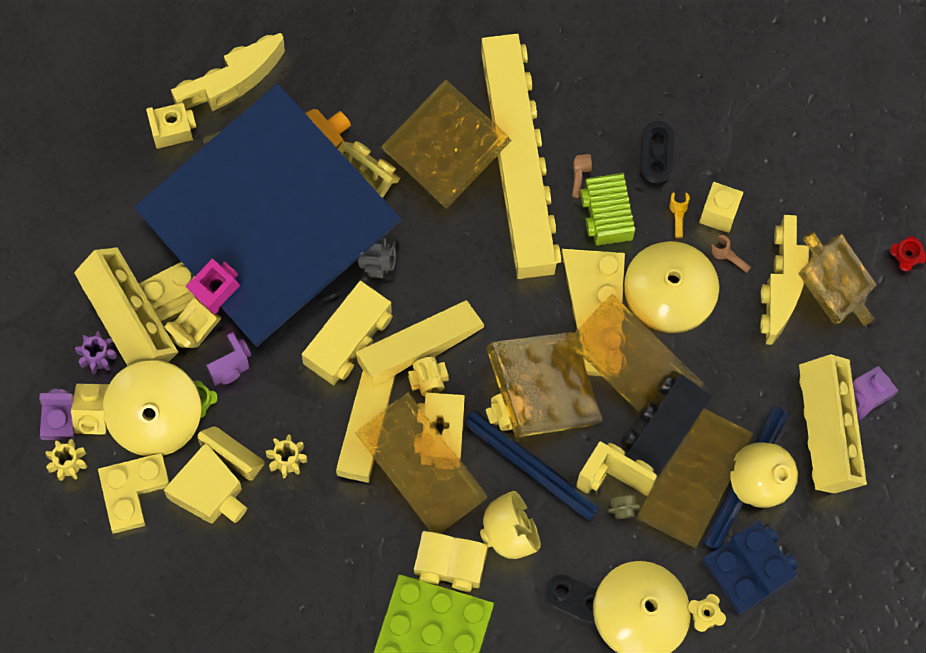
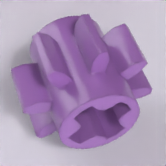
(90, 346)

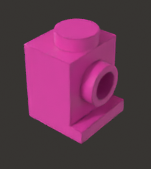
(202, 285)

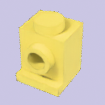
(168, 133)

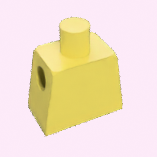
(207, 488)

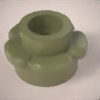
(623, 506)

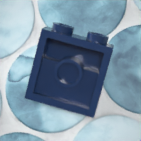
(751, 566)

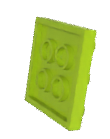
(432, 620)

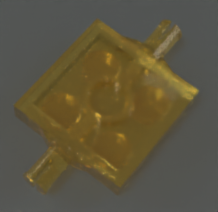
(837, 279)

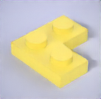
(124, 484)

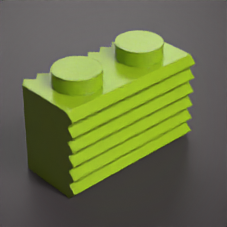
(608, 209)

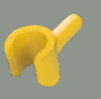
(679, 210)

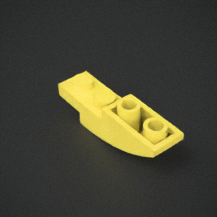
(242, 72)
(785, 284)

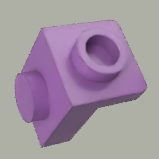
(228, 367)
(872, 390)

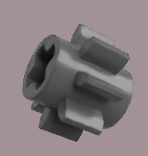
(378, 259)

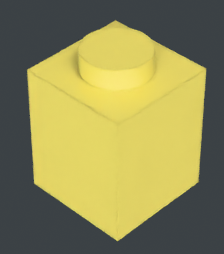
(721, 207)

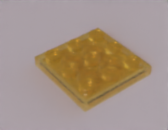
(446, 143)
(543, 384)

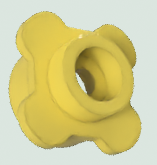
(702, 621)

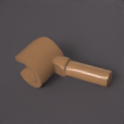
(581, 164)
(728, 253)

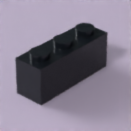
(665, 421)

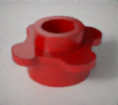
(910, 244)

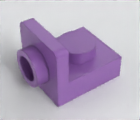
(56, 415)

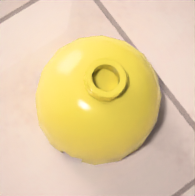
(764, 475)
(509, 528)

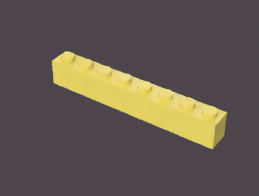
(519, 161)

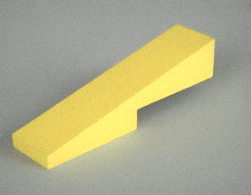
(420, 340)
(355, 459)

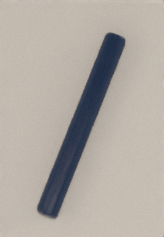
(532, 465)
(732, 504)

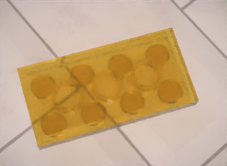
(626, 352)
(421, 464)
(694, 479)

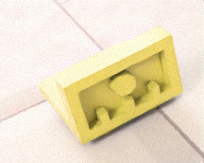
(611, 459)

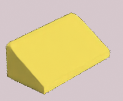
(231, 452)

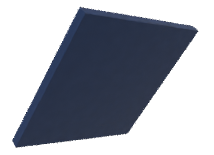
(271, 206)

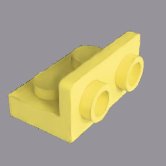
(376, 173)

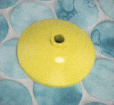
(665, 304)
(158, 387)
(622, 612)

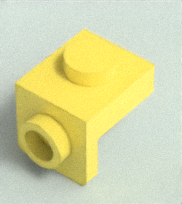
(192, 325)
(88, 409)

